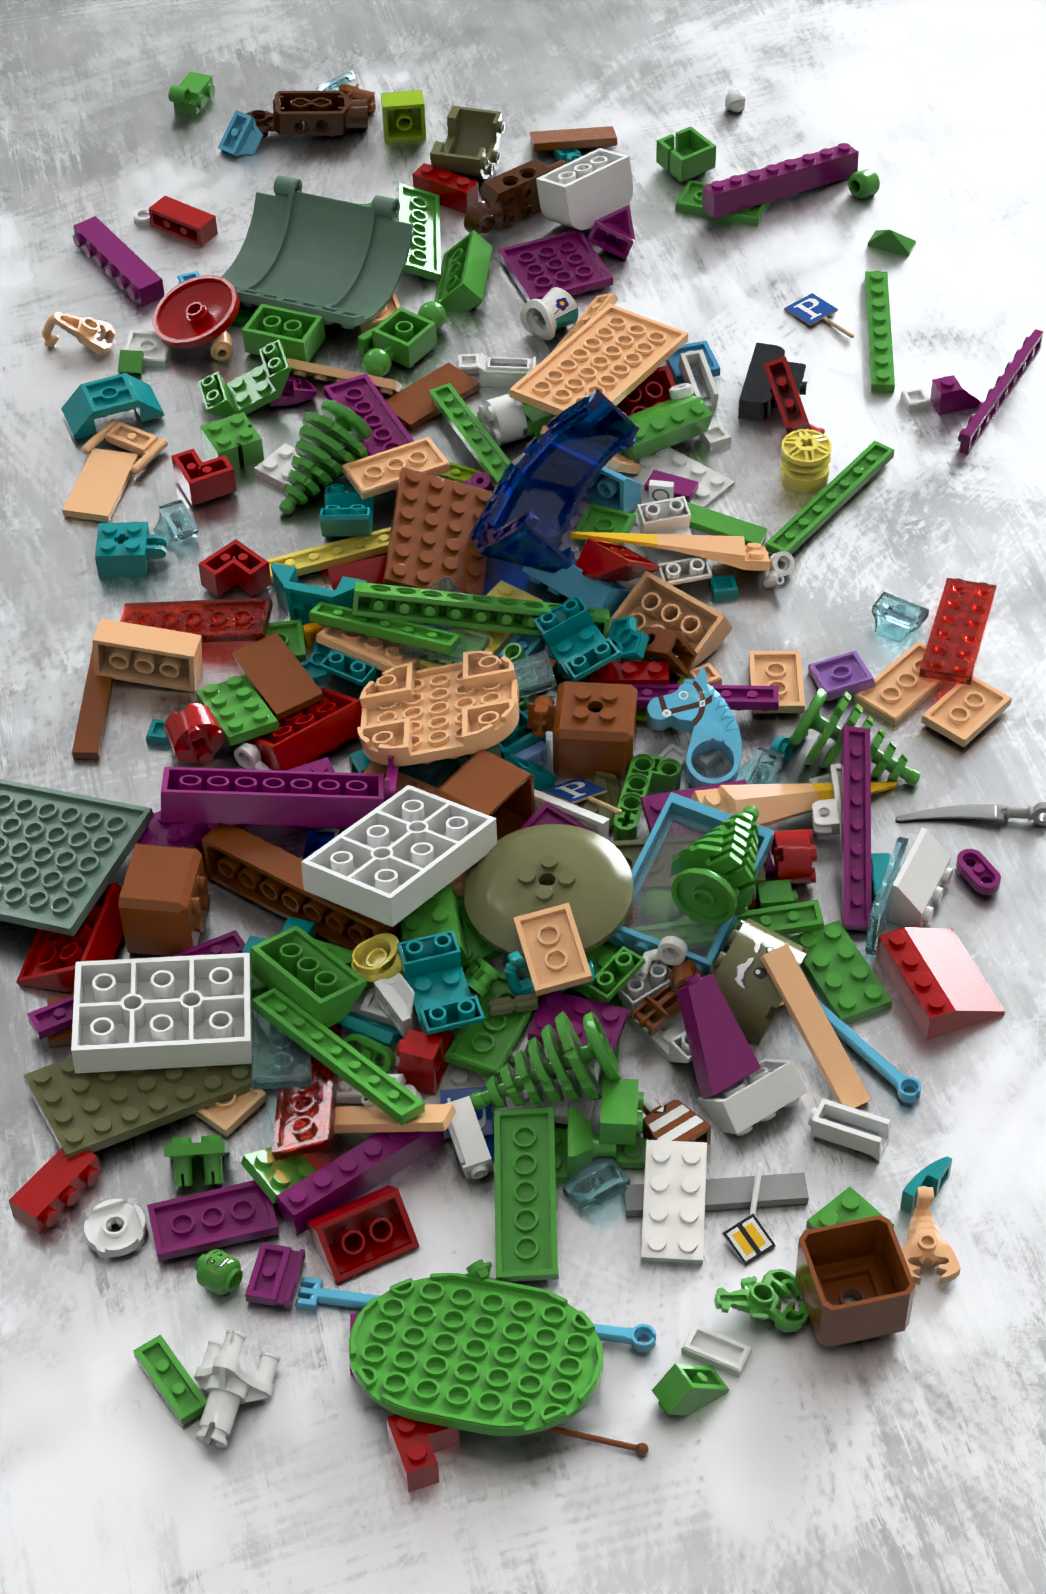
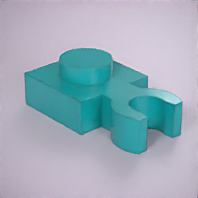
(567, 155)

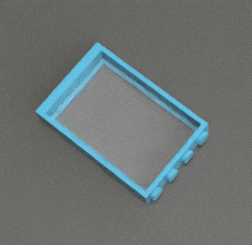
(653, 909)

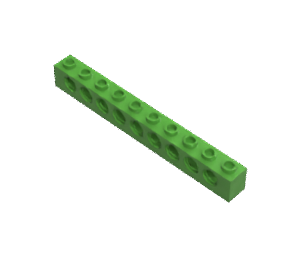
(457, 609)

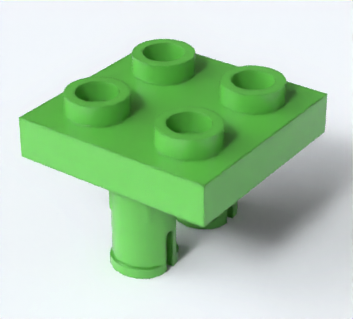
(210, 1148)

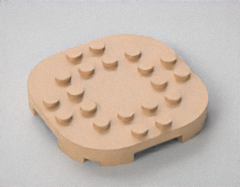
(439, 710)

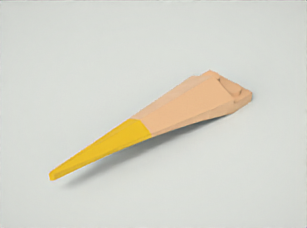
(722, 549)
(773, 801)

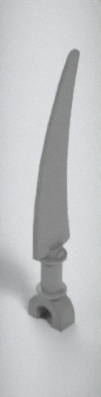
(981, 811)

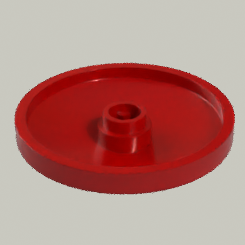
(196, 312)

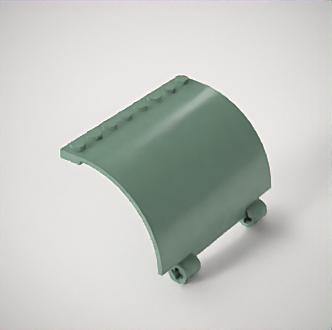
(321, 254)

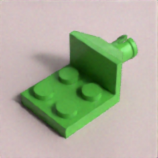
(578, 1146)

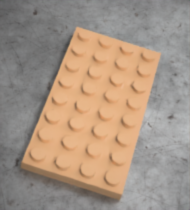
(606, 354)

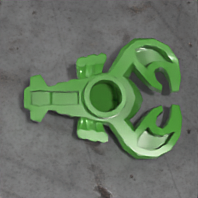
(763, 1302)

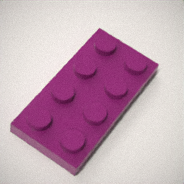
(211, 1220)

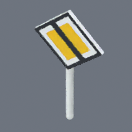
(748, 1236)

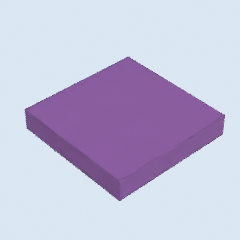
(841, 674)

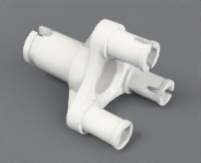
(230, 1386)

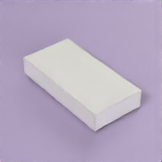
(716, 1350)

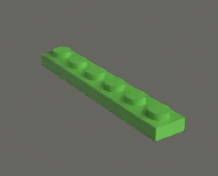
(393, 630)

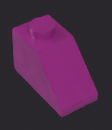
(952, 395)

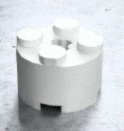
(503, 419)

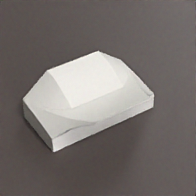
(397, 1001)

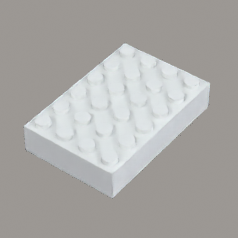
(399, 855)
(162, 1013)

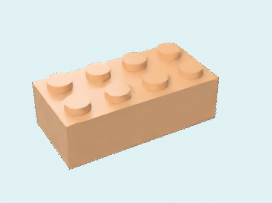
(147, 655)

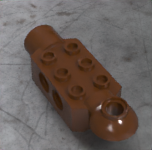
(312, 114)
(508, 197)

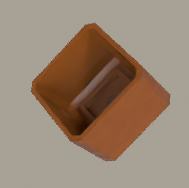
(594, 729)
(494, 789)
(163, 899)
(858, 1261)

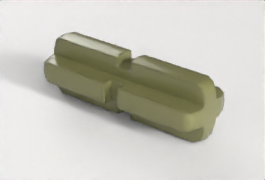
(520, 1003)

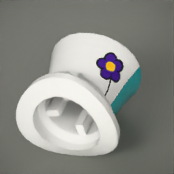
(550, 313)

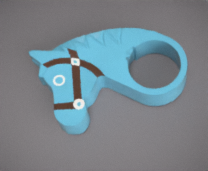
(704, 714)

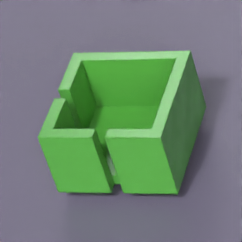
(691, 156)
(228, 434)

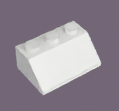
(920, 882)
(755, 1097)

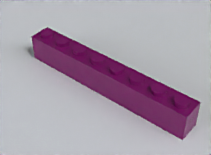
(779, 180)

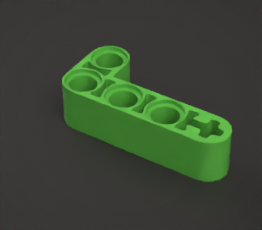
(644, 775)

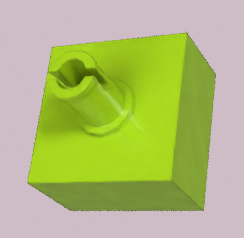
(403, 116)

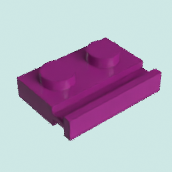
(275, 1275)

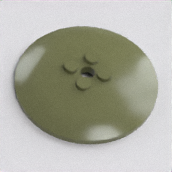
(585, 874)

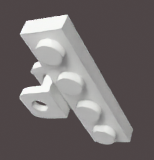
(827, 813)

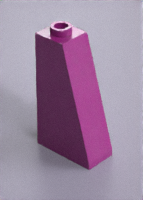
(714, 1036)

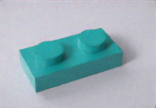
(363, 1025)

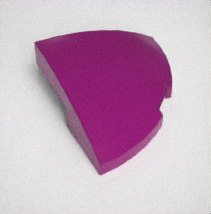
(295, 392)

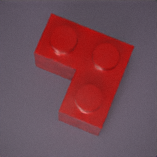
(201, 479)
(234, 566)
(423, 1059)
(415, 1448)

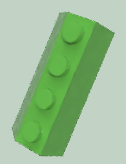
(464, 274)
(668, 425)
(307, 975)

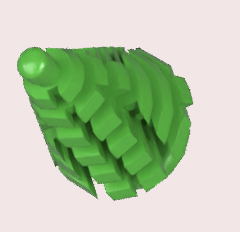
(323, 448)
(828, 729)
(718, 871)
(567, 1061)

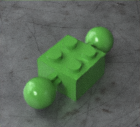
(404, 338)

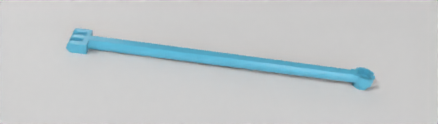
(876, 1060)
(313, 1293)

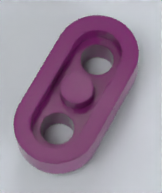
(981, 875)

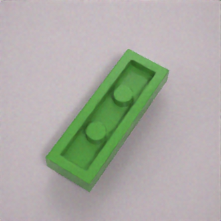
(171, 1379)

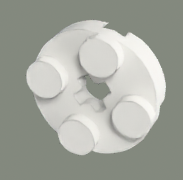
(118, 1243)

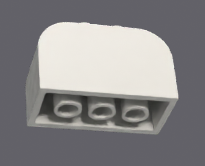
(586, 189)

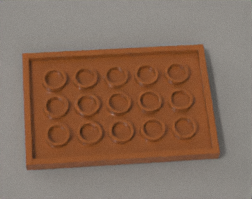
(433, 533)

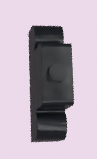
(757, 395)

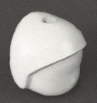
(735, 100)

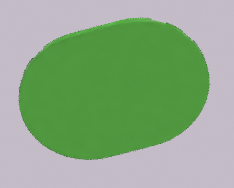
(476, 1354)

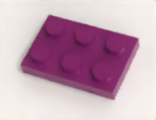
(552, 1004)

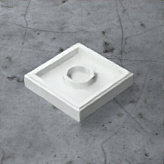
(155, 351)

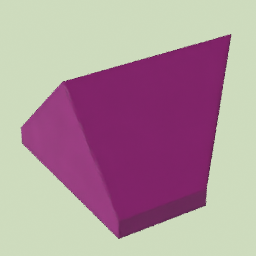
(614, 232)

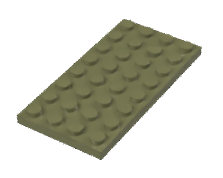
(113, 1106)

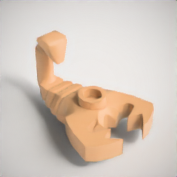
(84, 329)
(925, 1244)

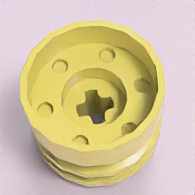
(805, 461)

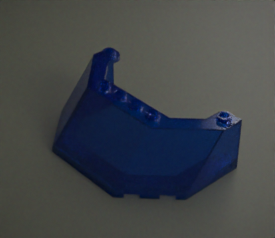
(543, 490)

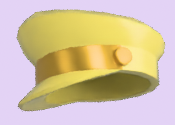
(377, 957)

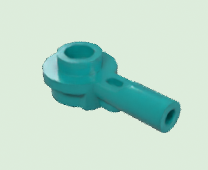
(783, 746)

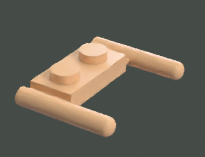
(130, 439)

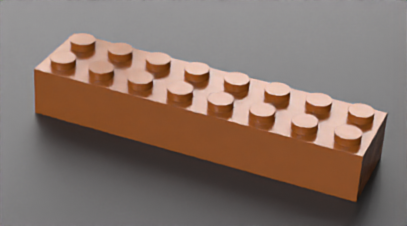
(276, 882)

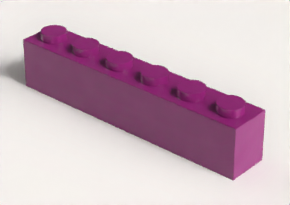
(118, 261)
(353, 1175)

